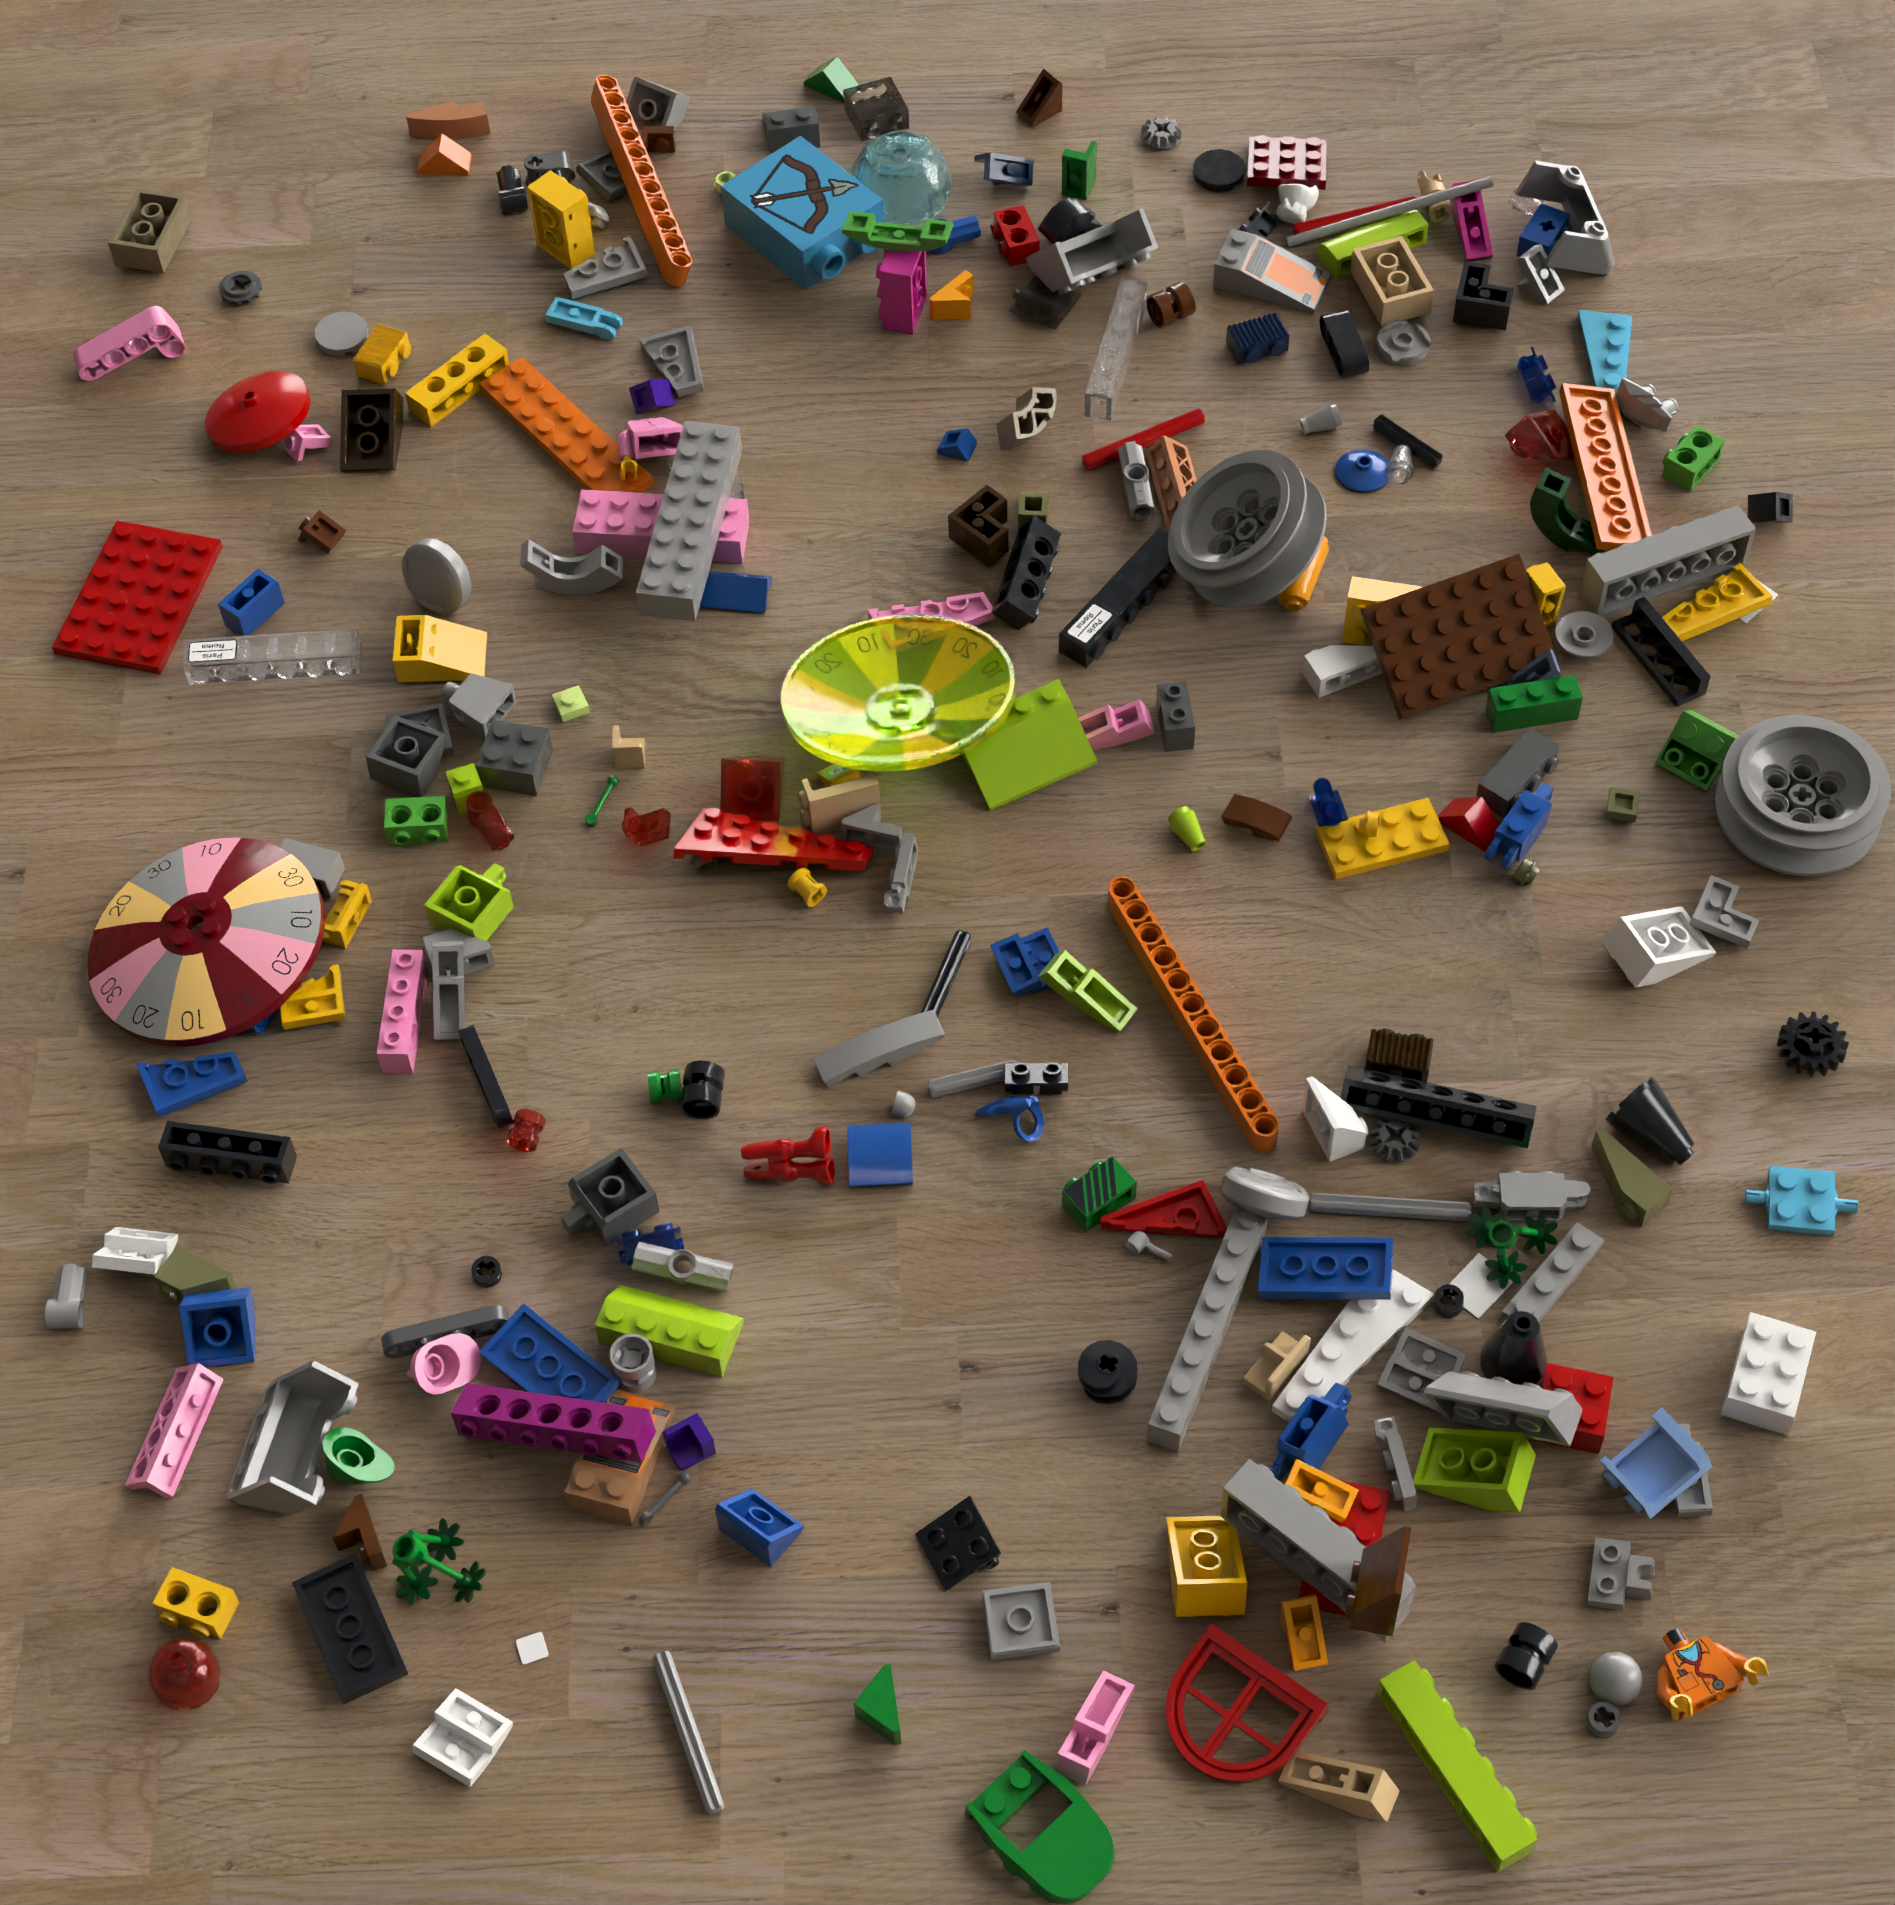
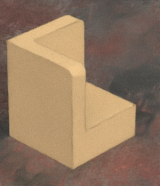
(627, 752)

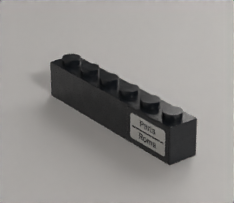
(1118, 601)

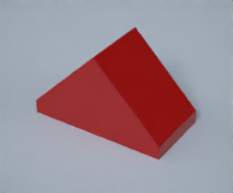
(1470, 820)

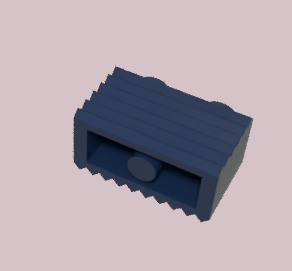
(1257, 338)

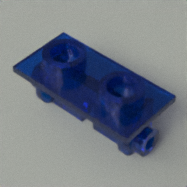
(1542, 384)
(1327, 804)
(662, 1236)

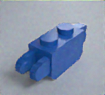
(1521, 826)
(1312, 1430)

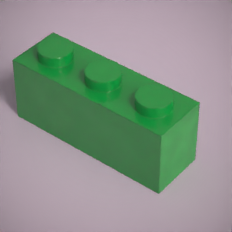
(1533, 703)

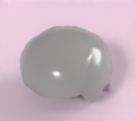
(1615, 1678)

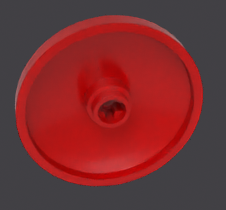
(257, 412)

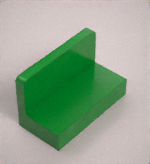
(1079, 171)

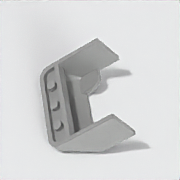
(1589, 244)

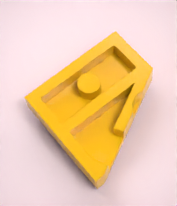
(315, 1002)

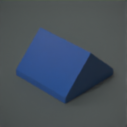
(757, 1525)

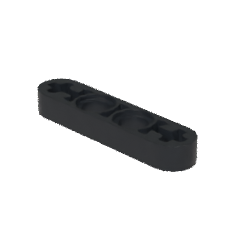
(485, 1077)

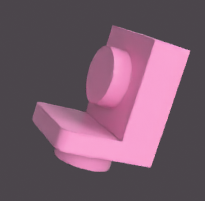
(307, 437)

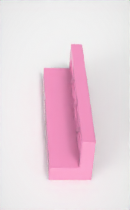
(175, 1430)

